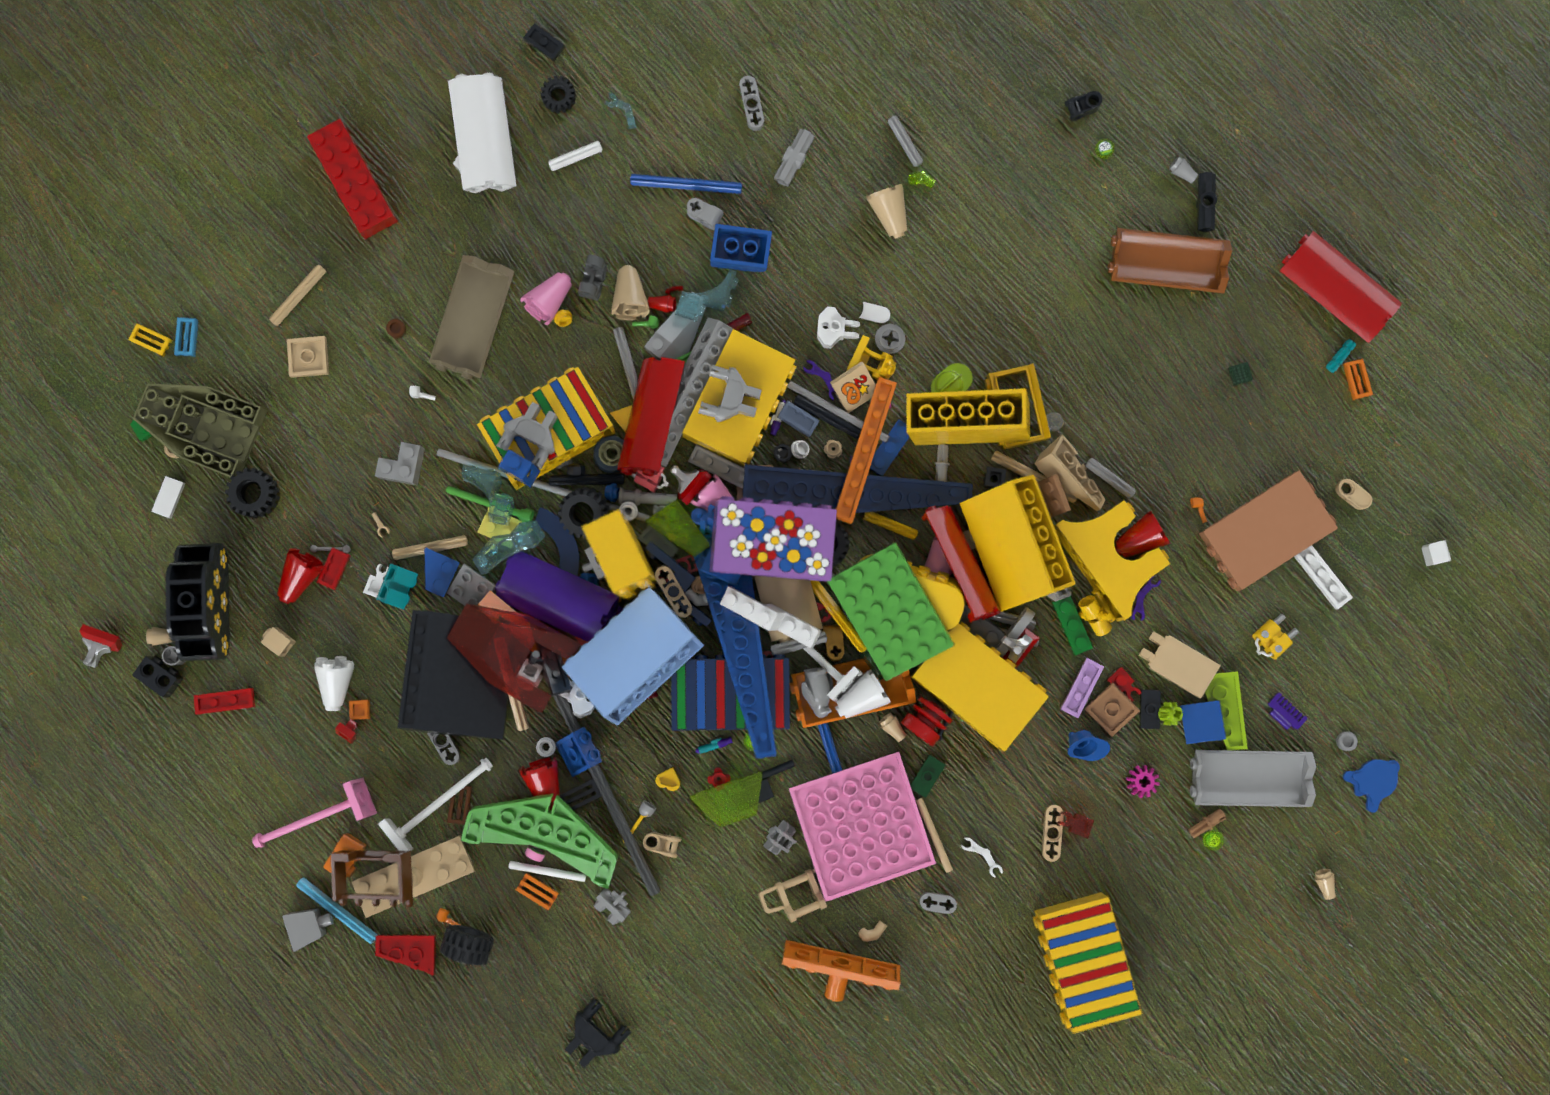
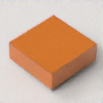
(359, 709)

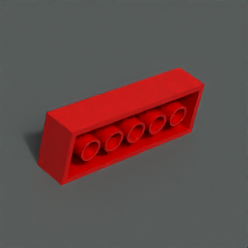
(352, 179)

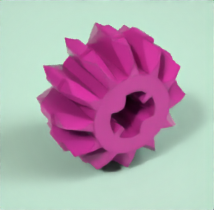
(1145, 774)

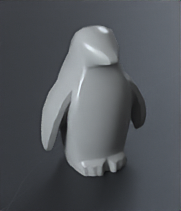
(815, 690)

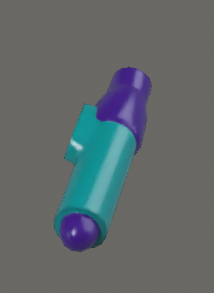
(715, 744)

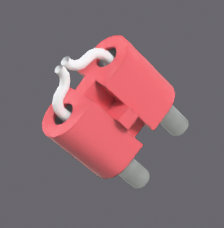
(651, 482)

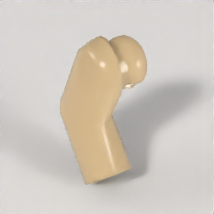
(874, 934)

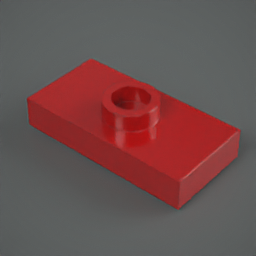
(333, 568)

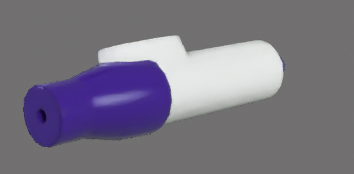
(776, 422)

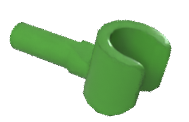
(651, 323)

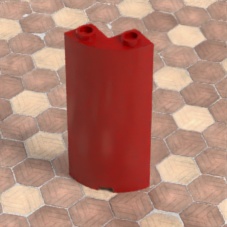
(1340, 286)
(650, 416)
(962, 562)

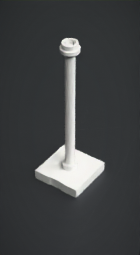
(843, 682)
(398, 835)

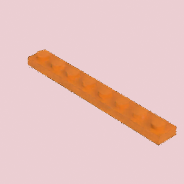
(865, 450)

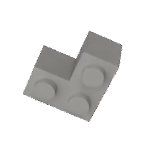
(407, 467)

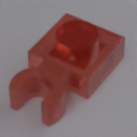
(1078, 824)

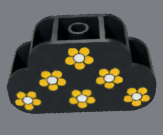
(198, 602)

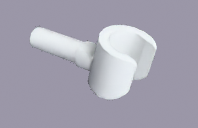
(415, 393)

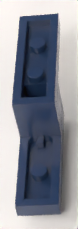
(684, 578)

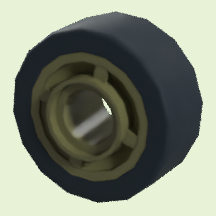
(602, 447)

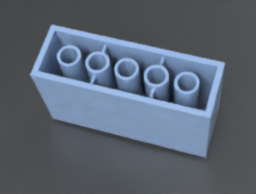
(632, 656)

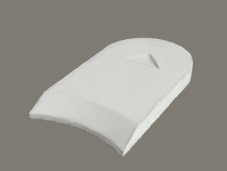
(875, 313)

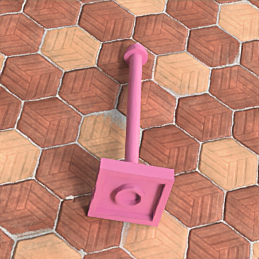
(358, 799)

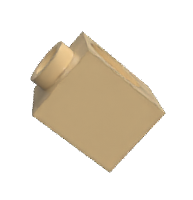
(277, 641)

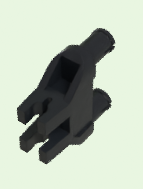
(593, 1037)

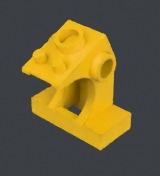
(886, 366)

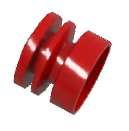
(926, 721)

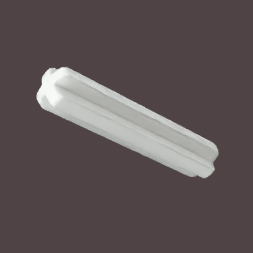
(575, 155)

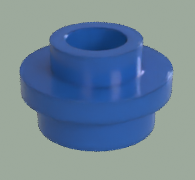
(612, 492)

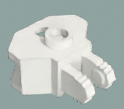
(836, 327)
(577, 698)

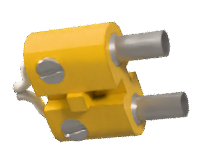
(1273, 639)

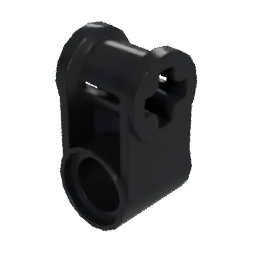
(1080, 106)

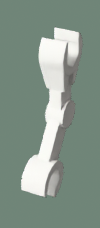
(985, 853)

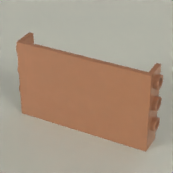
(1268, 531)

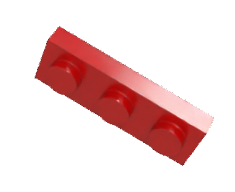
(224, 701)

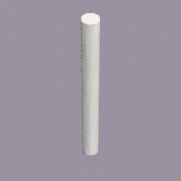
(547, 871)

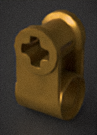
(834, 640)

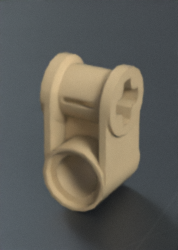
(663, 844)

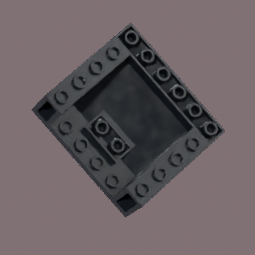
(443, 688)

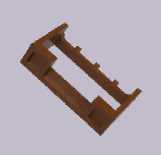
(338, 871)

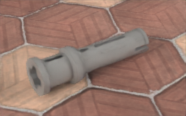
(638, 497)

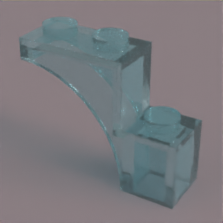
(693, 304)
(490, 482)
(498, 548)

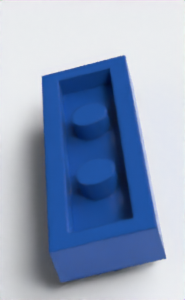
(888, 451)

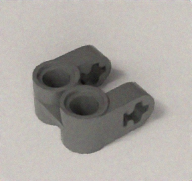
(593, 277)

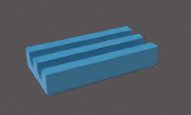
(193, 338)

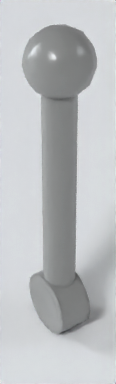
(314, 548)

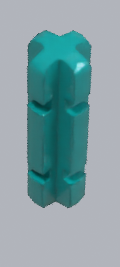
(1341, 355)

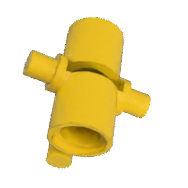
(1096, 612)

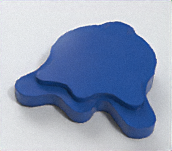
(1375, 780)

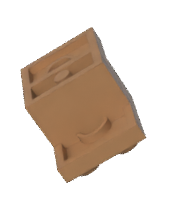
(1053, 496)

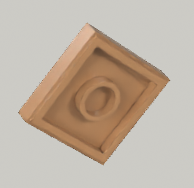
(1112, 709)

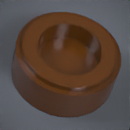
(396, 328)

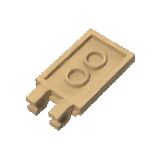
(1180, 664)

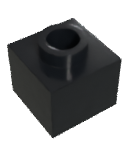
(998, 473)

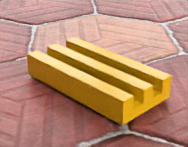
(164, 346)

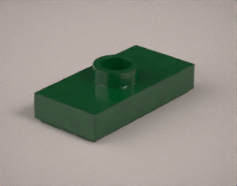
(927, 776)

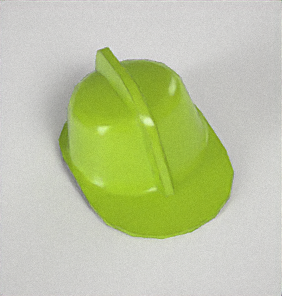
(952, 379)

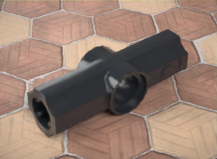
(1207, 191)

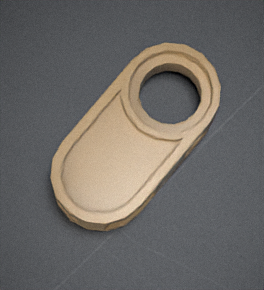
(1357, 497)

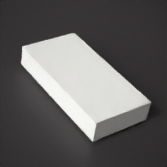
(168, 497)

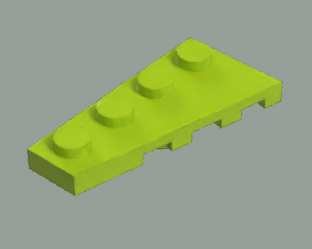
(1227, 690)

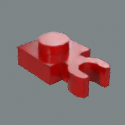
(1123, 682)

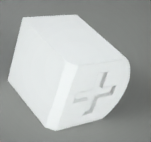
(1436, 553)

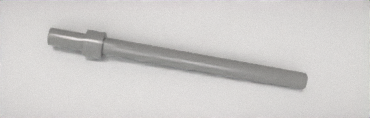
(830, 407)

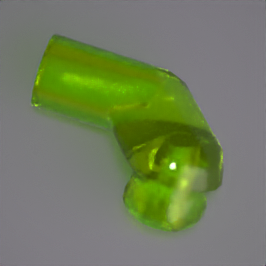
(921, 177)

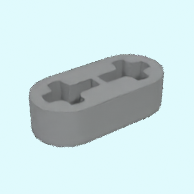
(936, 907)

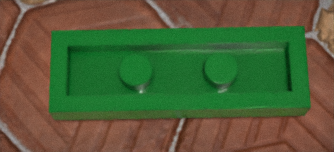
(1072, 625)

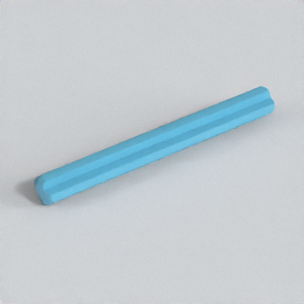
(336, 910)

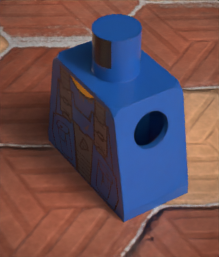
(518, 468)

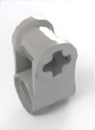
(706, 214)

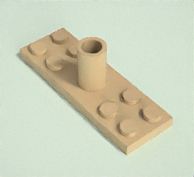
(429, 871)

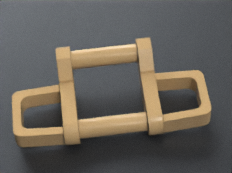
(780, 887)

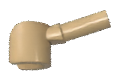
(380, 525)

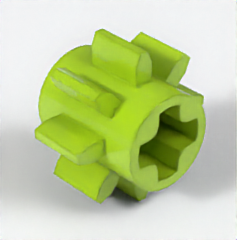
(1170, 713)

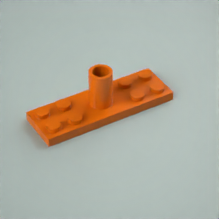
(840, 968)

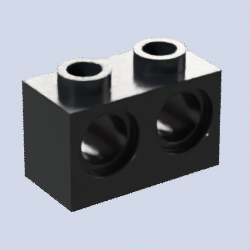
(156, 680)

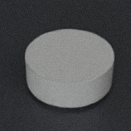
(1346, 741)

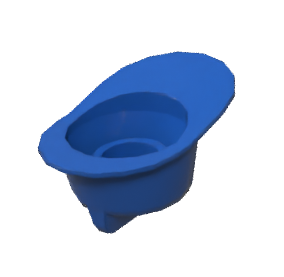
(1086, 746)

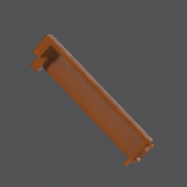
(1170, 260)

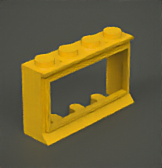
(992, 384)

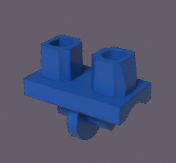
(704, 519)

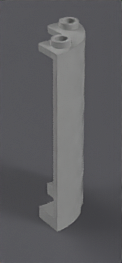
(1253, 778)

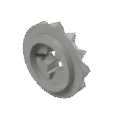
(898, 335)

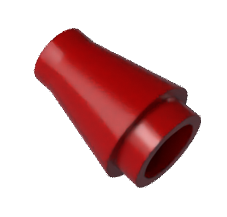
(663, 303)

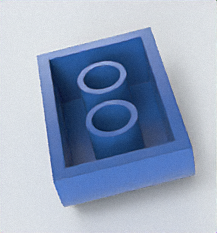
(740, 248)

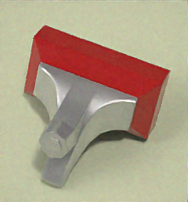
(689, 482)
(98, 643)
(1019, 647)

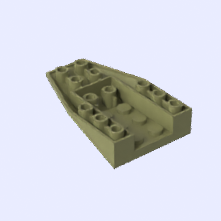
(201, 424)

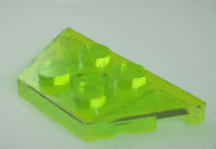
(731, 800)

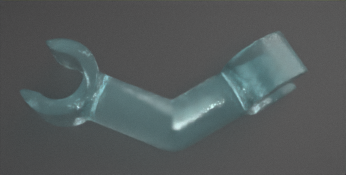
(625, 106)

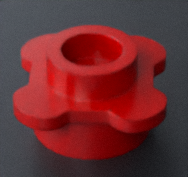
(718, 773)

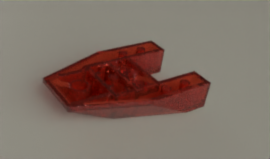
(499, 644)

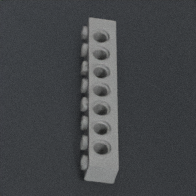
(694, 378)

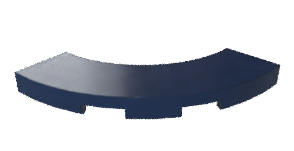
(565, 542)

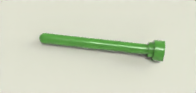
(524, 515)

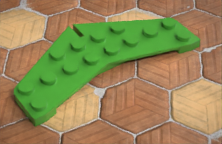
(557, 831)

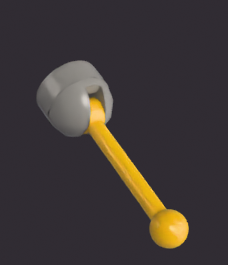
(645, 810)

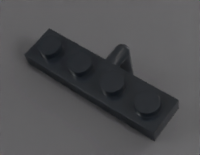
(552, 666)

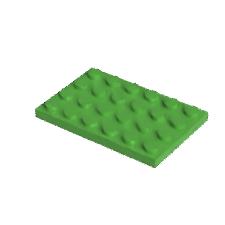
(891, 612)

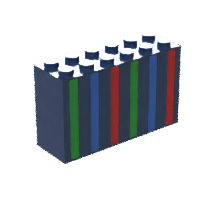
(707, 699)

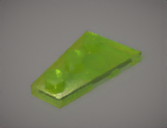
(679, 528)

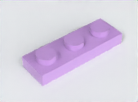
(1081, 687)

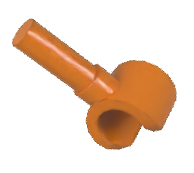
(1199, 503)
(443, 917)

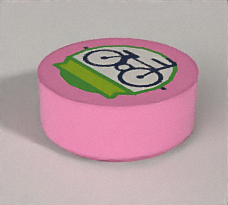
(535, 853)

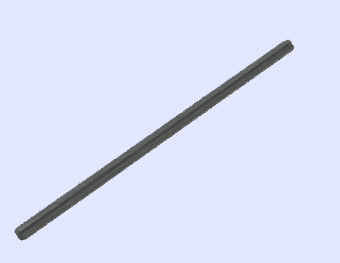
(611, 803)

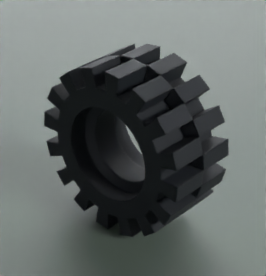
(554, 84)

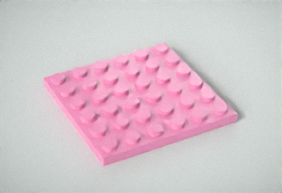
(862, 826)

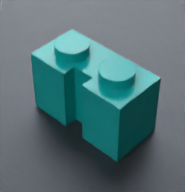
(396, 586)

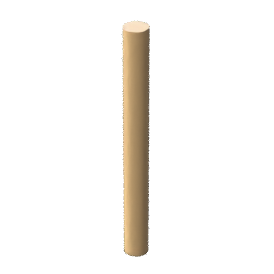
(934, 835)

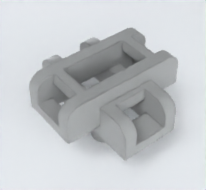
(593, 564)
(778, 836)

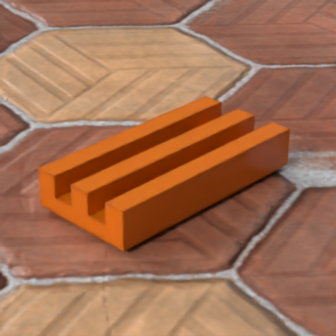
(1350, 380)
(523, 883)

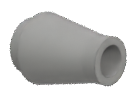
(1183, 170)

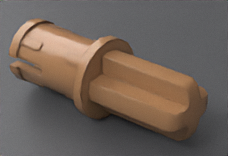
(1207, 823)

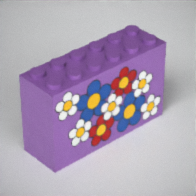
(773, 539)

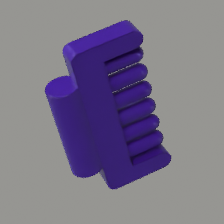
(1282, 716)

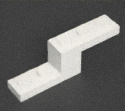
(770, 617)

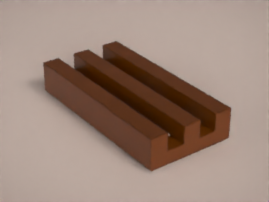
(467, 806)

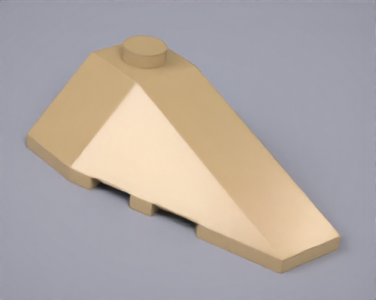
(1061, 460)

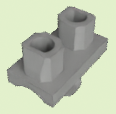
(614, 903)

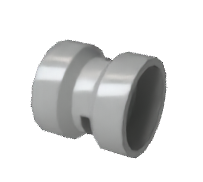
(170, 656)

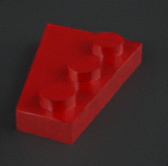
(411, 950)

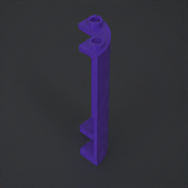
(555, 596)

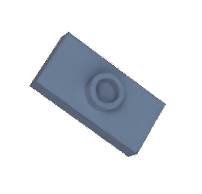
(798, 418)

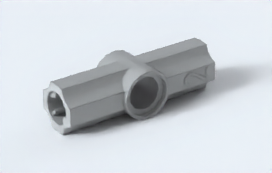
(794, 157)

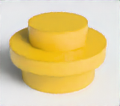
(563, 318)

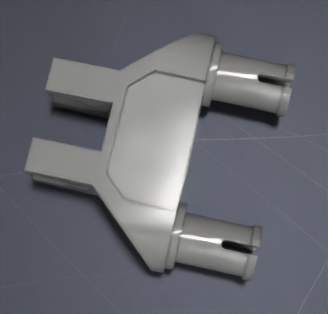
(733, 396)
(532, 431)

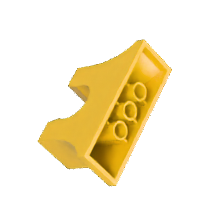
(1094, 553)

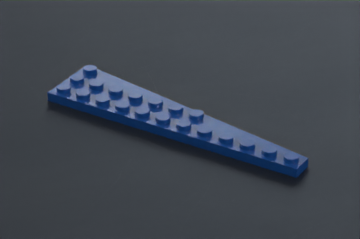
(743, 657)

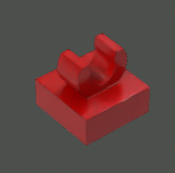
(347, 732)

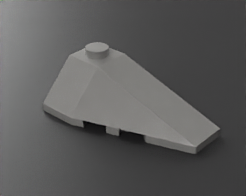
(673, 337)

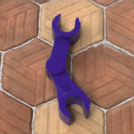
(824, 375)
(1140, 597)

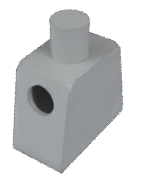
(306, 926)

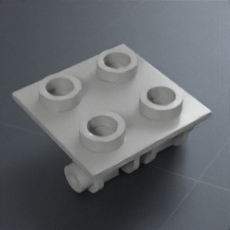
(470, 586)

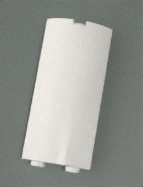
(482, 132)

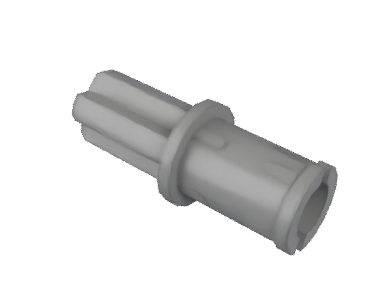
(942, 463)

